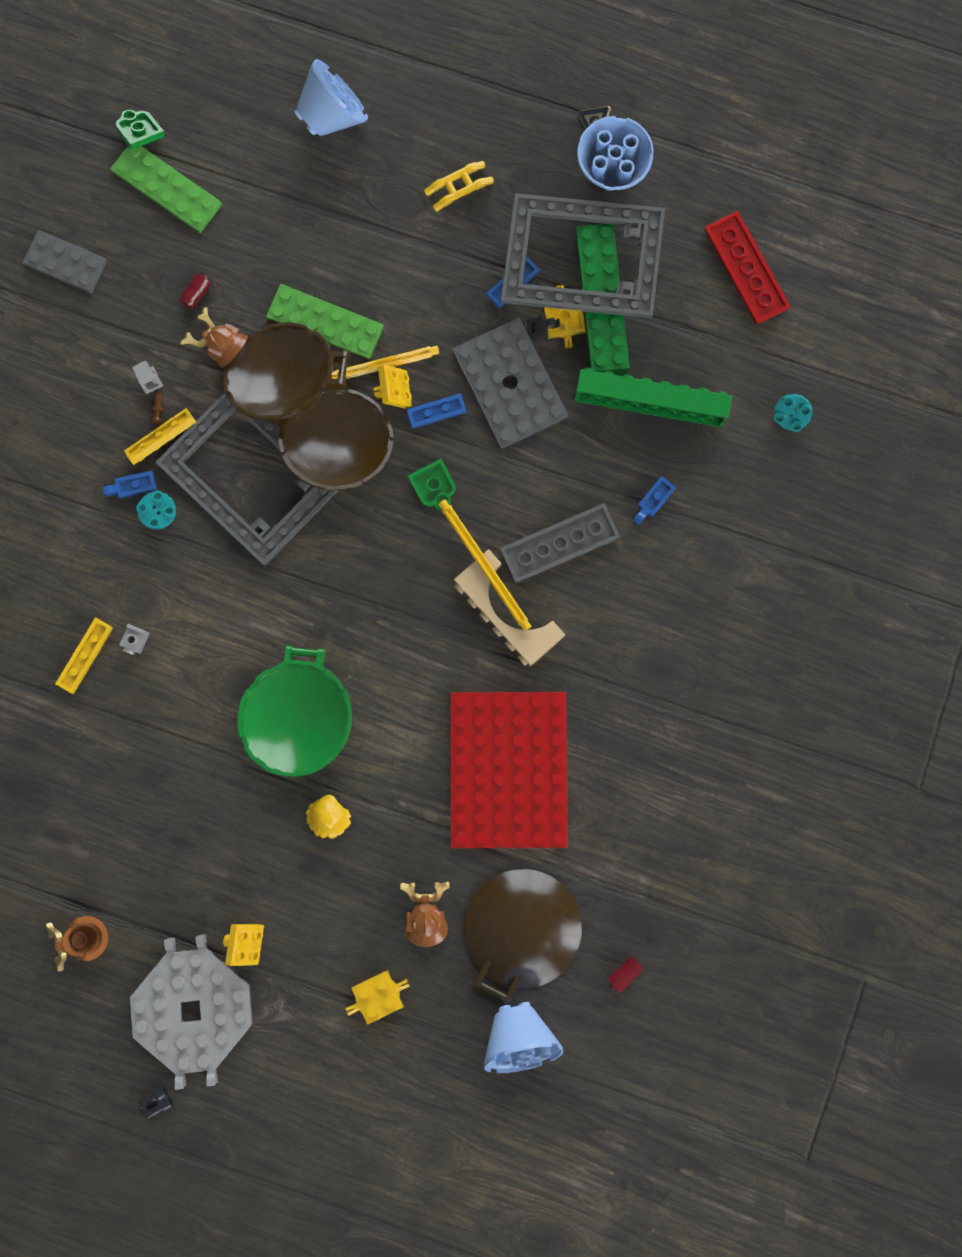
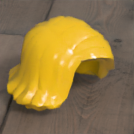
(328, 817)

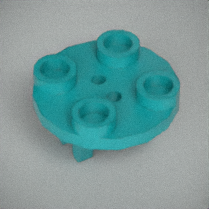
(785, 408)
(150, 516)

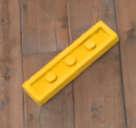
(160, 436)
(84, 655)

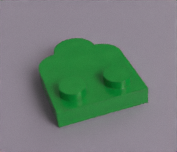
(138, 128)
(433, 484)

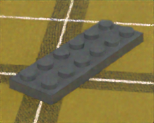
(560, 543)

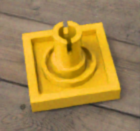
(393, 387)
(243, 944)

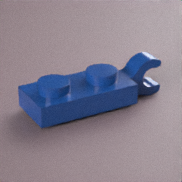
(132, 485)
(654, 499)

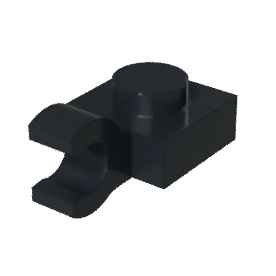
(539, 326)

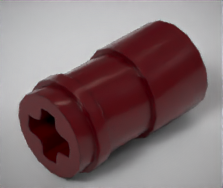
(196, 289)
(622, 977)

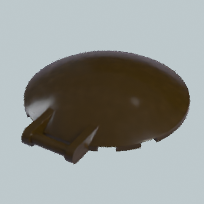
(282, 371)
(337, 441)
(522, 931)

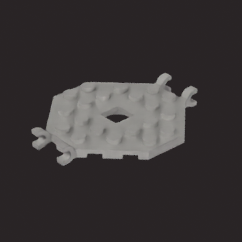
(223, 1009)

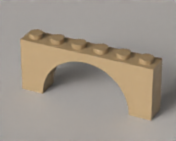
(528, 644)

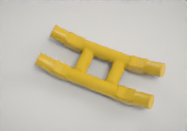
(453, 194)

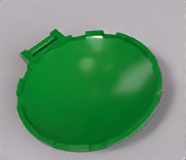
(295, 716)

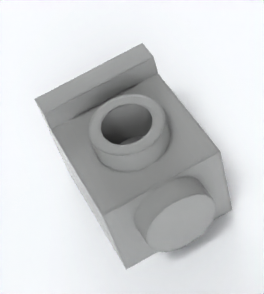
(147, 377)
(140, 639)

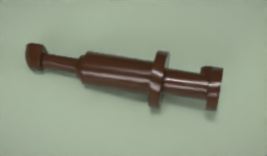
(157, 409)

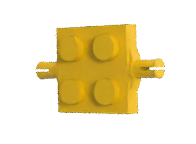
(571, 323)
(377, 997)

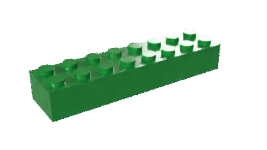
(600, 273)
(653, 397)

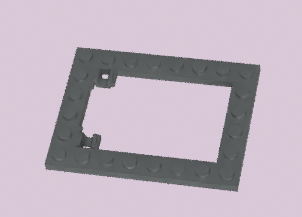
(642, 292)
(272, 539)

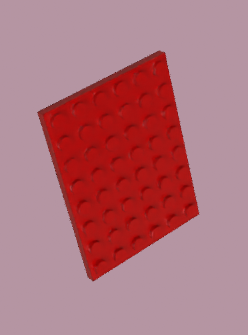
(508, 770)

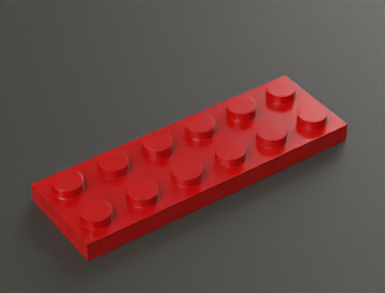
(747, 268)

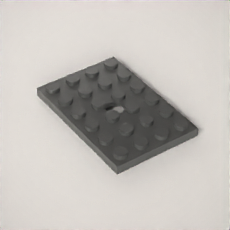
(516, 411)

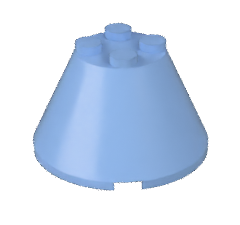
(328, 102)
(615, 153)
(519, 1040)

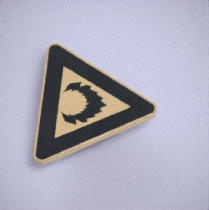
(591, 115)

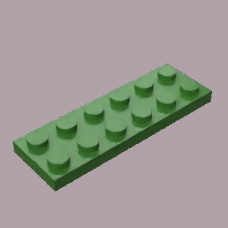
(166, 187)
(335, 324)

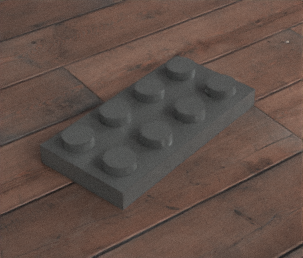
(65, 261)

